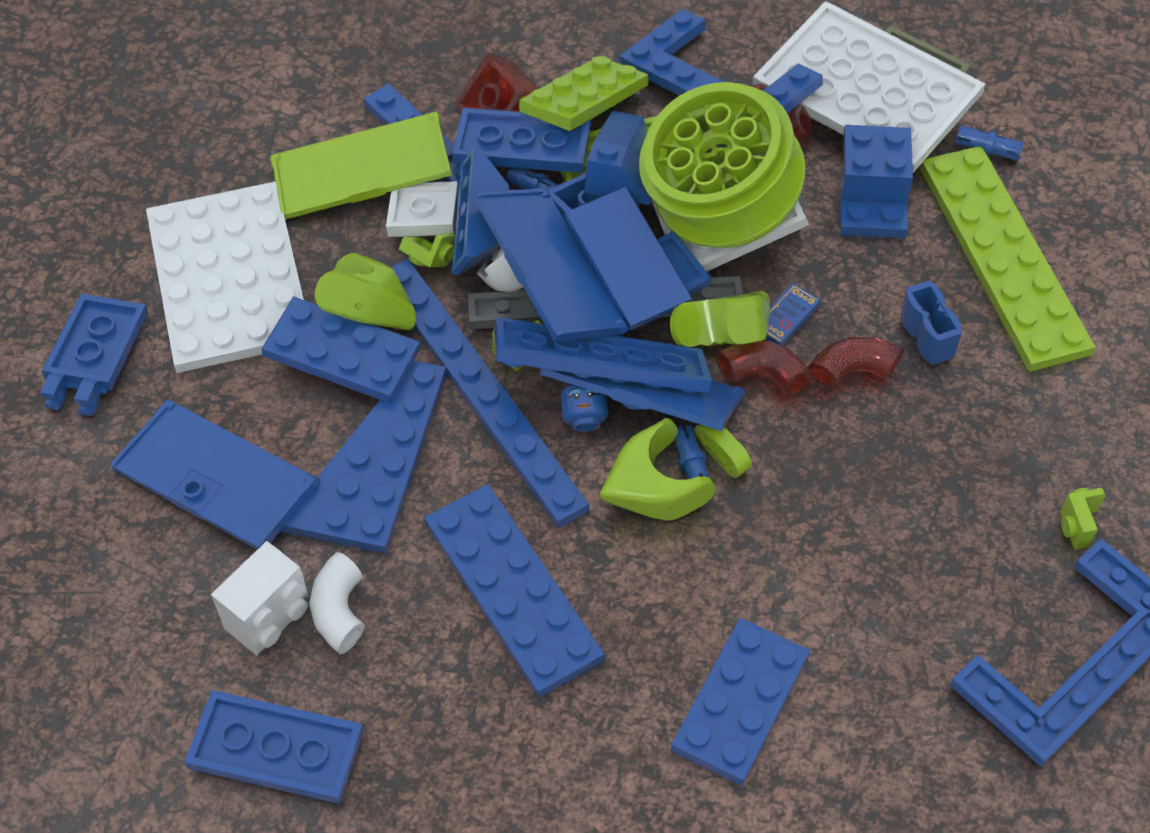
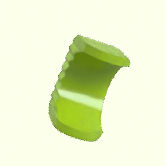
(365, 293)
(721, 320)
(644, 490)

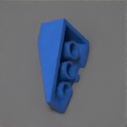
(616, 157)

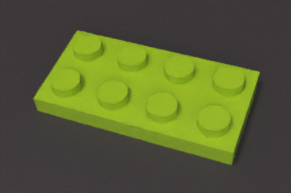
(583, 93)

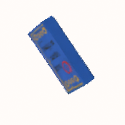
(790, 313)

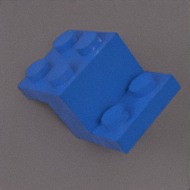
(875, 181)

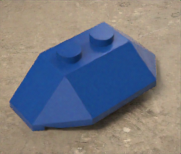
(473, 235)

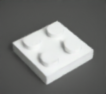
(423, 209)

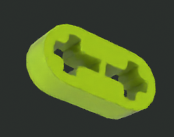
(724, 450)

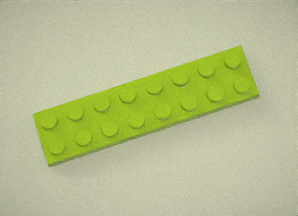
(1007, 259)

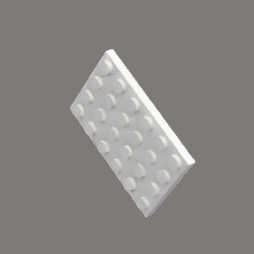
(874, 79)
(222, 273)

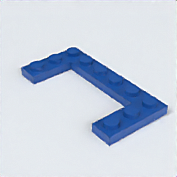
(655, 58)
(1046, 729)

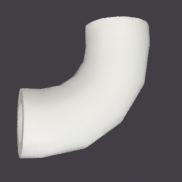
(330, 603)

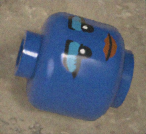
(583, 408)

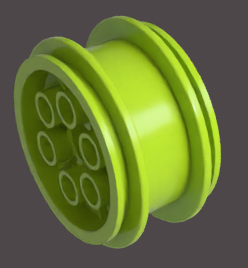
(676, 158)

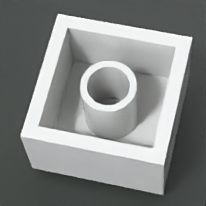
(261, 598)

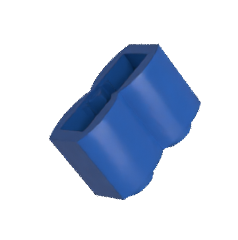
(930, 322)

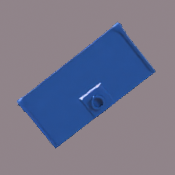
(550, 264)
(707, 409)
(215, 474)

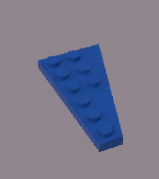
(372, 471)

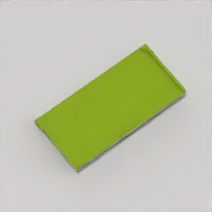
(360, 165)

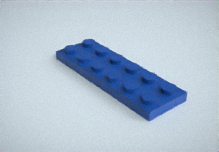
(606, 356)
(514, 590)

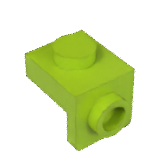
(427, 253)
(1077, 517)

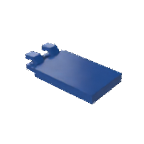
(91, 351)

